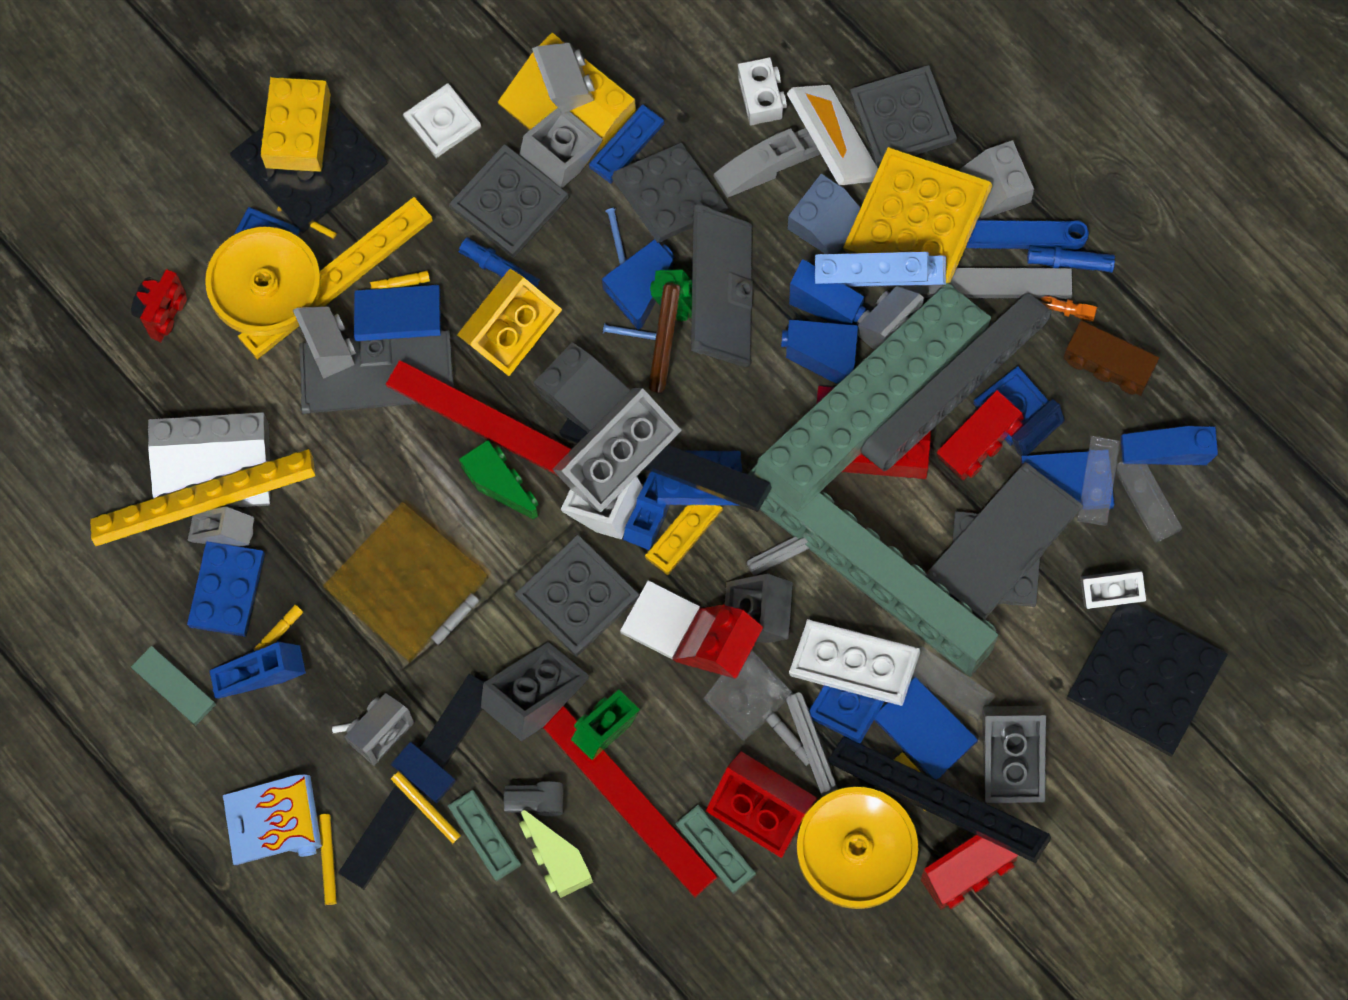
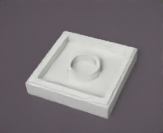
(442, 120)
(660, 619)

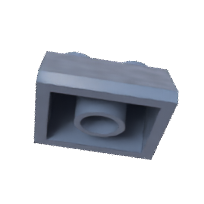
(824, 216)

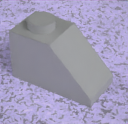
(222, 527)

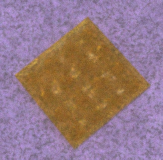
(405, 581)

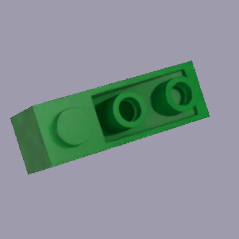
(491, 477)

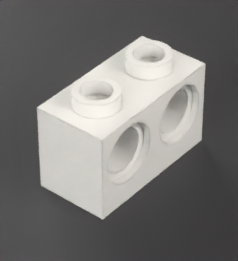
(758, 91)

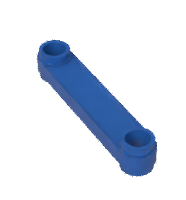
(1027, 233)

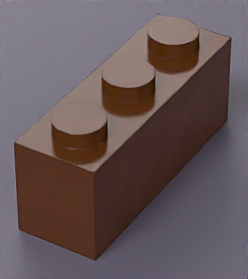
(1110, 358)

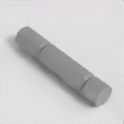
(454, 619)
(788, 737)

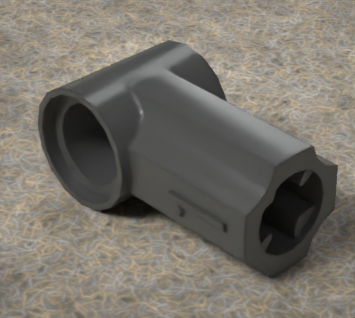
(542, 799)

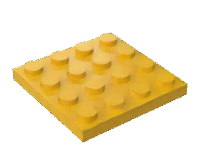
(918, 209)

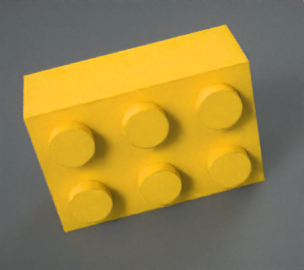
(295, 124)

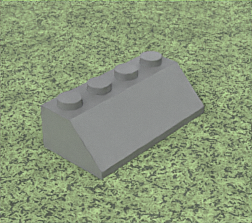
(617, 449)

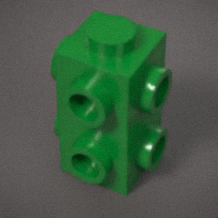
(678, 277)

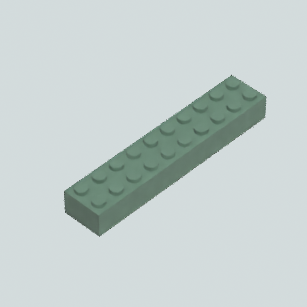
(869, 396)
(887, 579)

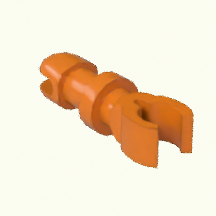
(1081, 311)

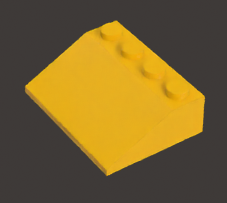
(530, 102)

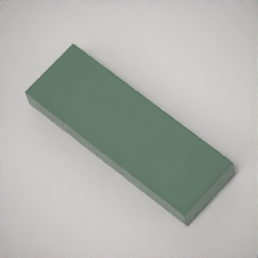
(173, 685)
(484, 835)
(715, 849)

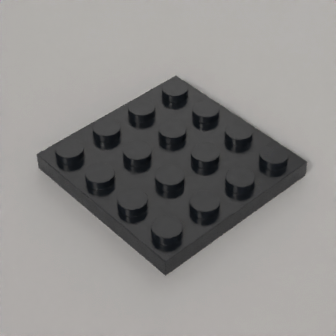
(310, 195)
(1147, 677)

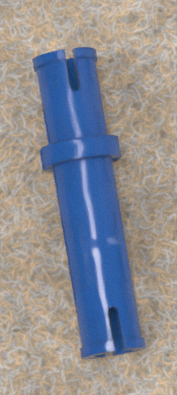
(1072, 259)
(490, 260)

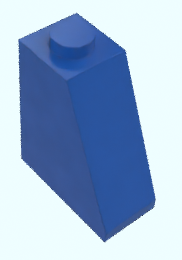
(631, 281)
(828, 301)
(822, 347)

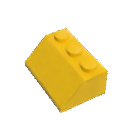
(509, 322)

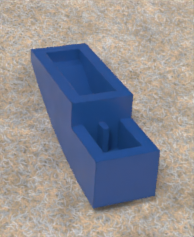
(646, 517)

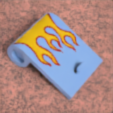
(275, 819)

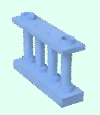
(880, 269)

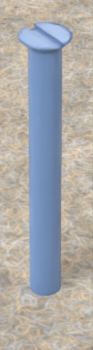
(617, 239)
(629, 332)

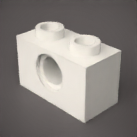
(1113, 588)

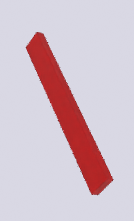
(476, 416)
(633, 807)

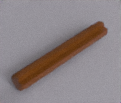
(664, 337)

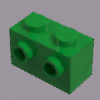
(604, 724)

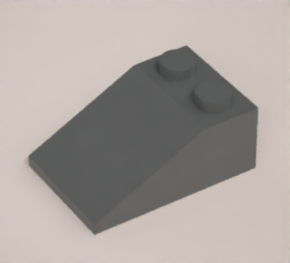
(580, 387)
(532, 690)
(1014, 753)

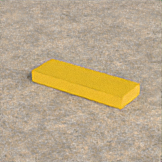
(682, 536)

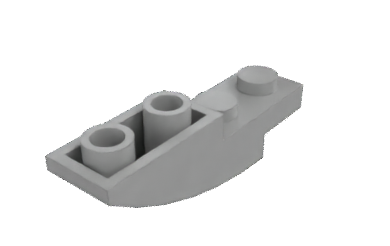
(764, 161)

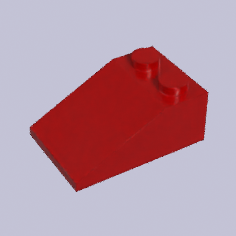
(719, 640)

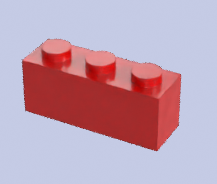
(981, 436)

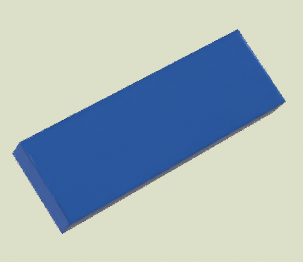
(626, 143)

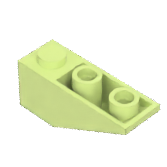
(562, 860)

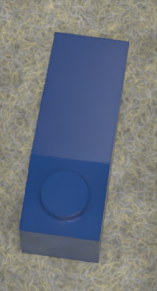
(1170, 446)
(258, 670)

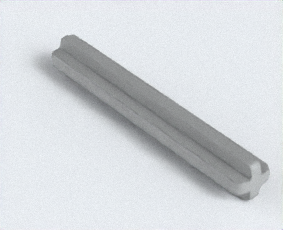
(776, 555)
(811, 743)

